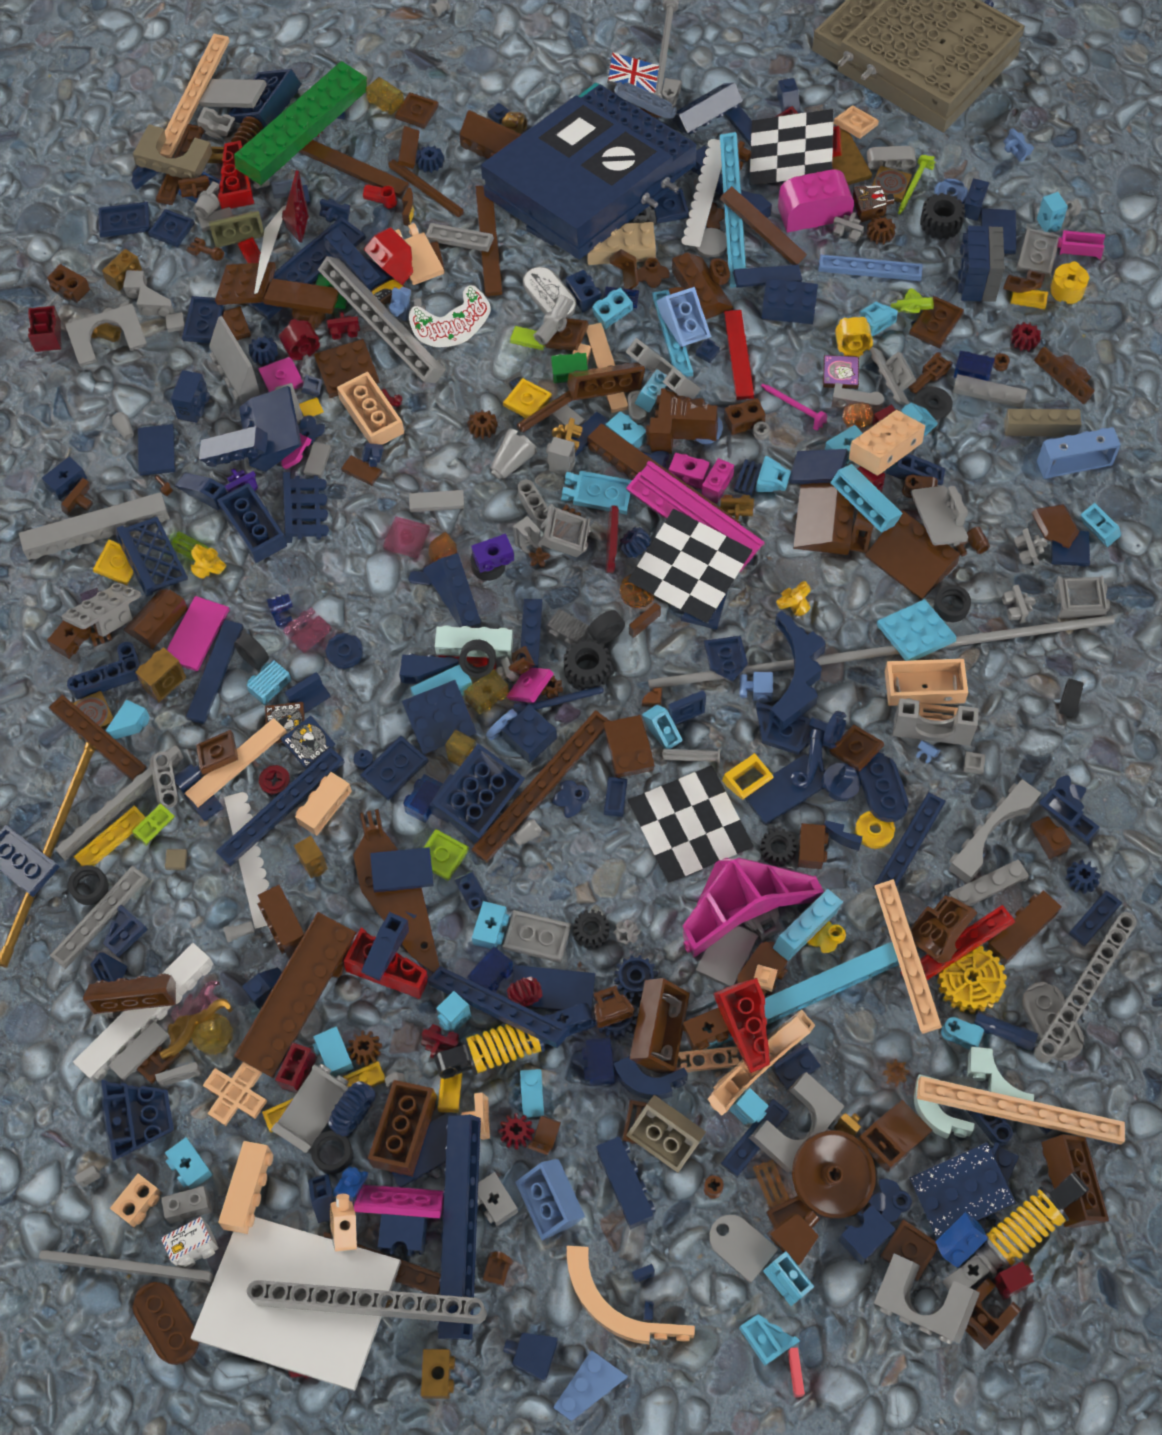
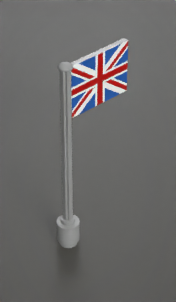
(642, 73)

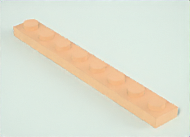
(908, 957)

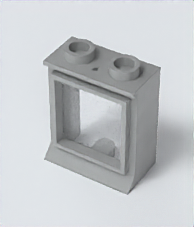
(565, 531)
(1082, 597)

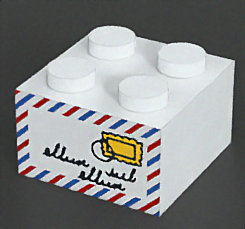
(190, 1243)

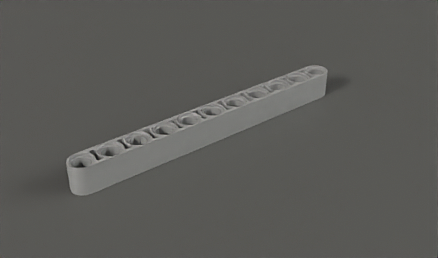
(357, 1295)

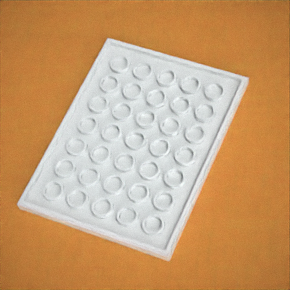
(301, 1341)

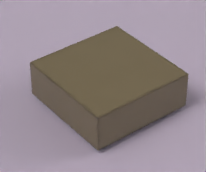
(176, 859)

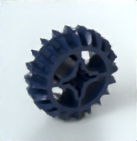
(351, 1108)

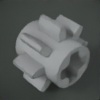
(626, 932)

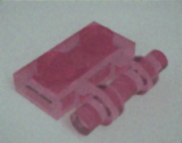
(311, 633)

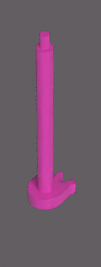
(820, 417)

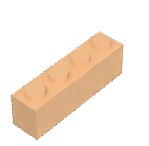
(245, 1187)

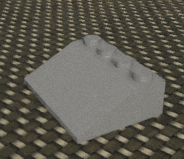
(232, 363)

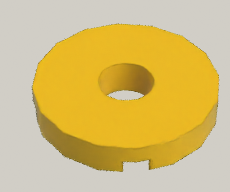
(871, 839)

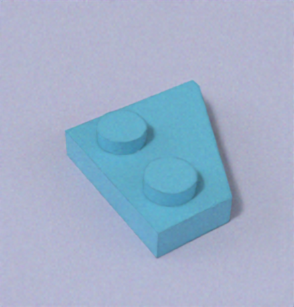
(767, 1338)

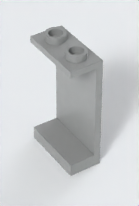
(311, 1108)

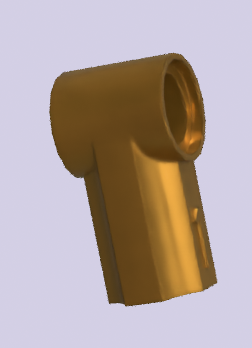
(107, 332)

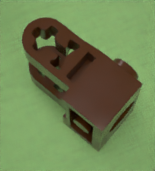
(982, 1325)

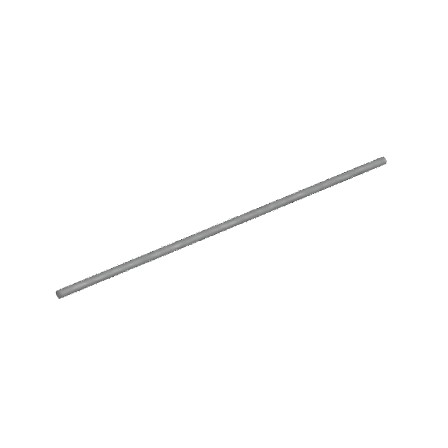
(889, 650)

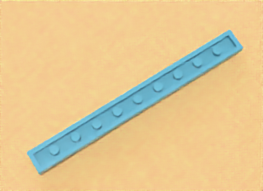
(733, 222)

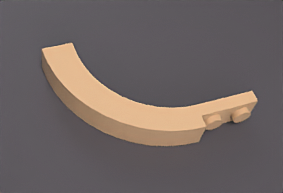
(606, 1315)

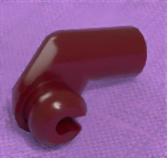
(394, 401)

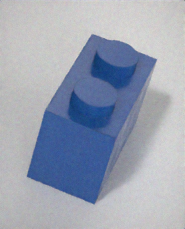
(961, 1240)

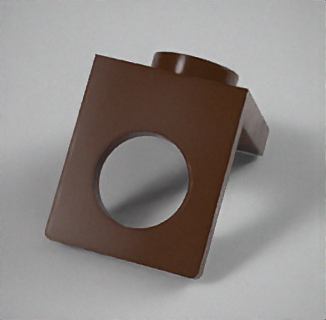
(522, 665)
(545, 1135)

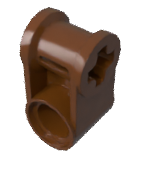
(918, 483)

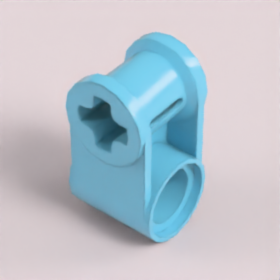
(964, 1033)

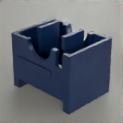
(402, 1230)
(865, 1240)

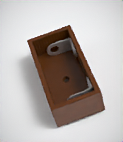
(659, 1026)

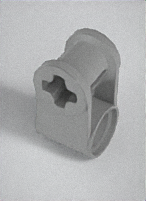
(671, 90)

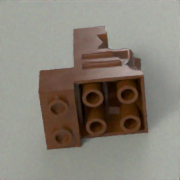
(680, 419)

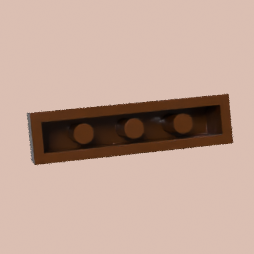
(1027, 925)

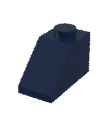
(788, 94)
(261, 986)
(321, 1197)

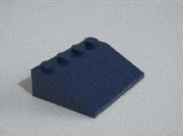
(276, 96)
(276, 416)
(477, 793)

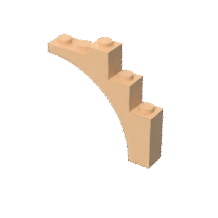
(736, 1081)

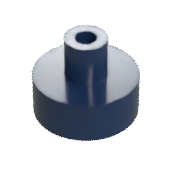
(363, 759)

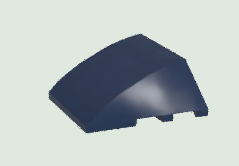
(134, 1116)

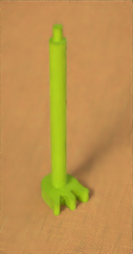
(924, 162)

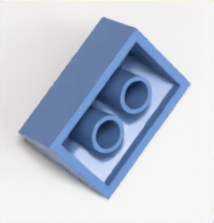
(550, 1199)

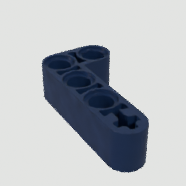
(103, 674)

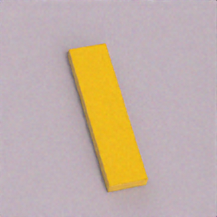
(110, 838)

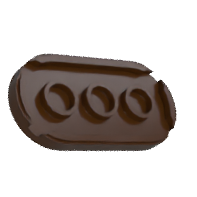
(165, 1323)

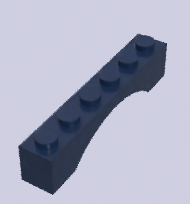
(756, 200)

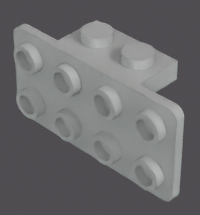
(942, 514)
(106, 609)

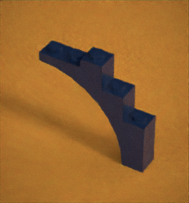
(805, 650)

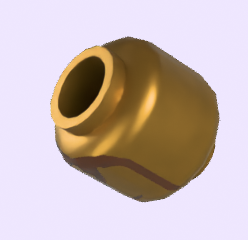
(515, 121)

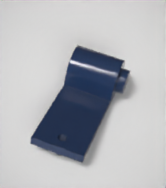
(185, 780)

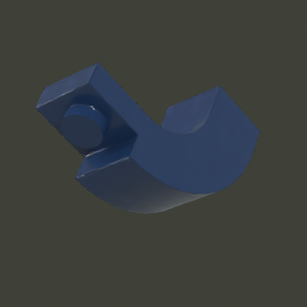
(646, 1086)

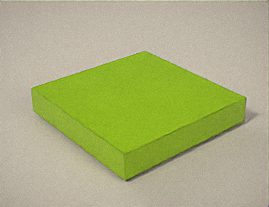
(445, 854)

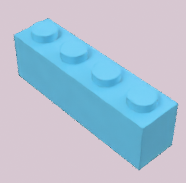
(866, 498)
(807, 924)

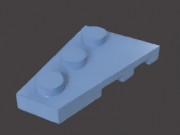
(590, 1384)

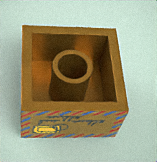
(160, 674)

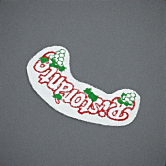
(454, 327)

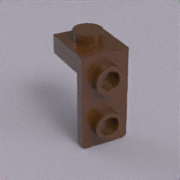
(629, 268)

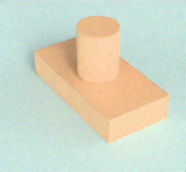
(481, 1111)

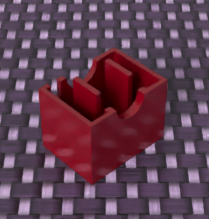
(44, 328)

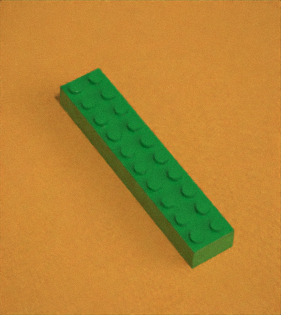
(300, 123)

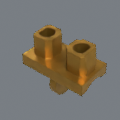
(569, 430)
(737, 506)

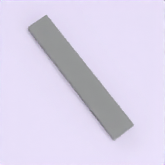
(98, 917)

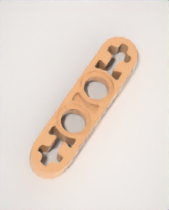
(708, 1055)

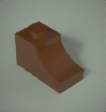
(1051, 837)

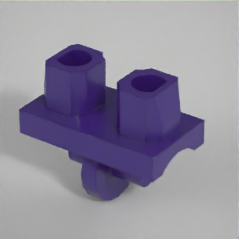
(241, 481)

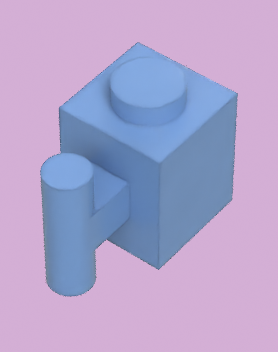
(761, 686)

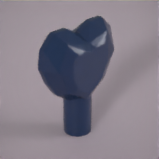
(659, 457)

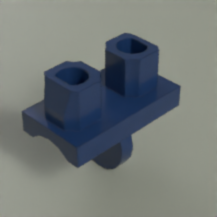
(333, 211)
(471, 890)

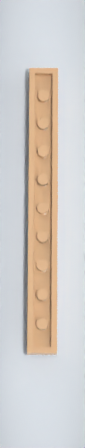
(193, 93)
(1021, 1110)

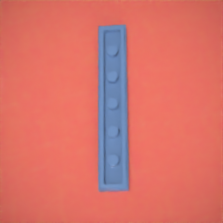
(870, 267)

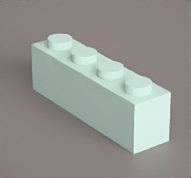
(451, 640)

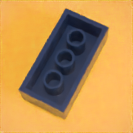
(252, 523)

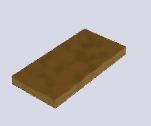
(851, 161)

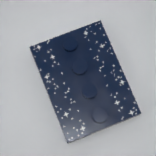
(962, 1185)

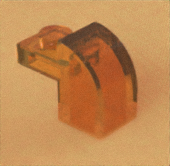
(441, 547)

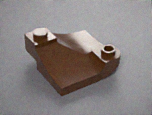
(940, 927)

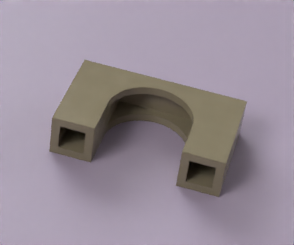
(188, 165)

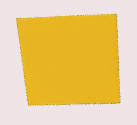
(311, 407)

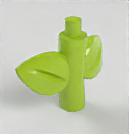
(913, 303)

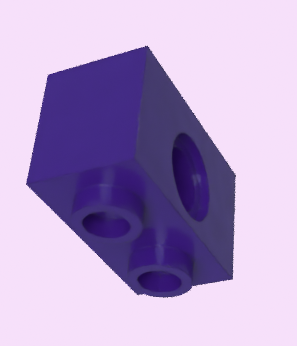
(498, 545)

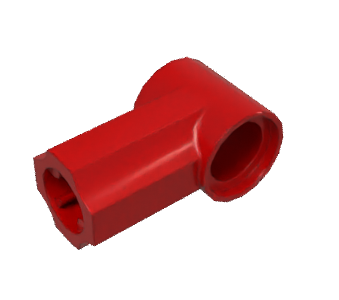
(381, 195)

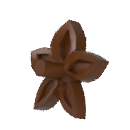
(538, 557)

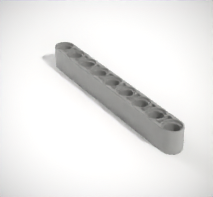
(1081, 994)

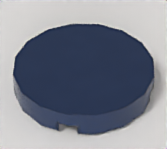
(344, 651)

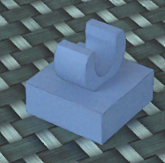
(928, 749)

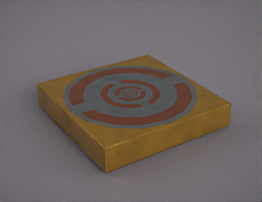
(892, 182)
(96, 709)

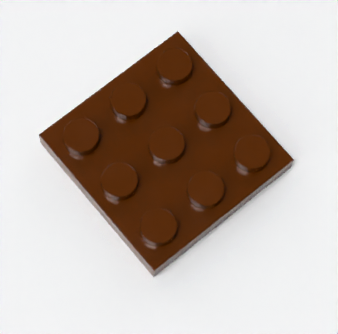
(240, 282)
(344, 364)

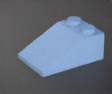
(684, 316)

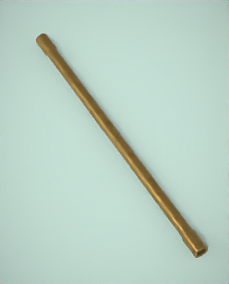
(8, 948)

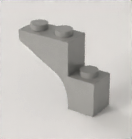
(148, 301)

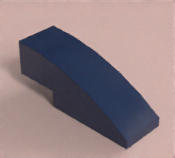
(1069, 816)

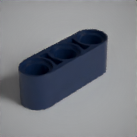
(990, 1128)

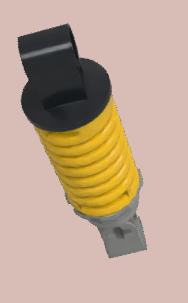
(1020, 1229)

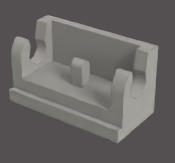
(526, 534)

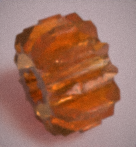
(857, 414)

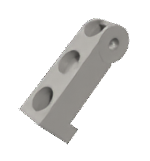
(843, 397)

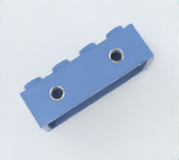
(1078, 452)

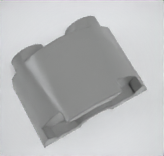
(214, 124)

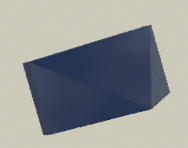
(107, 968)

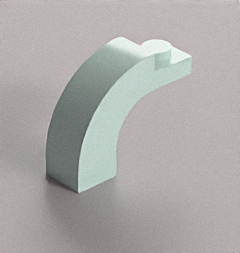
(938, 1120)

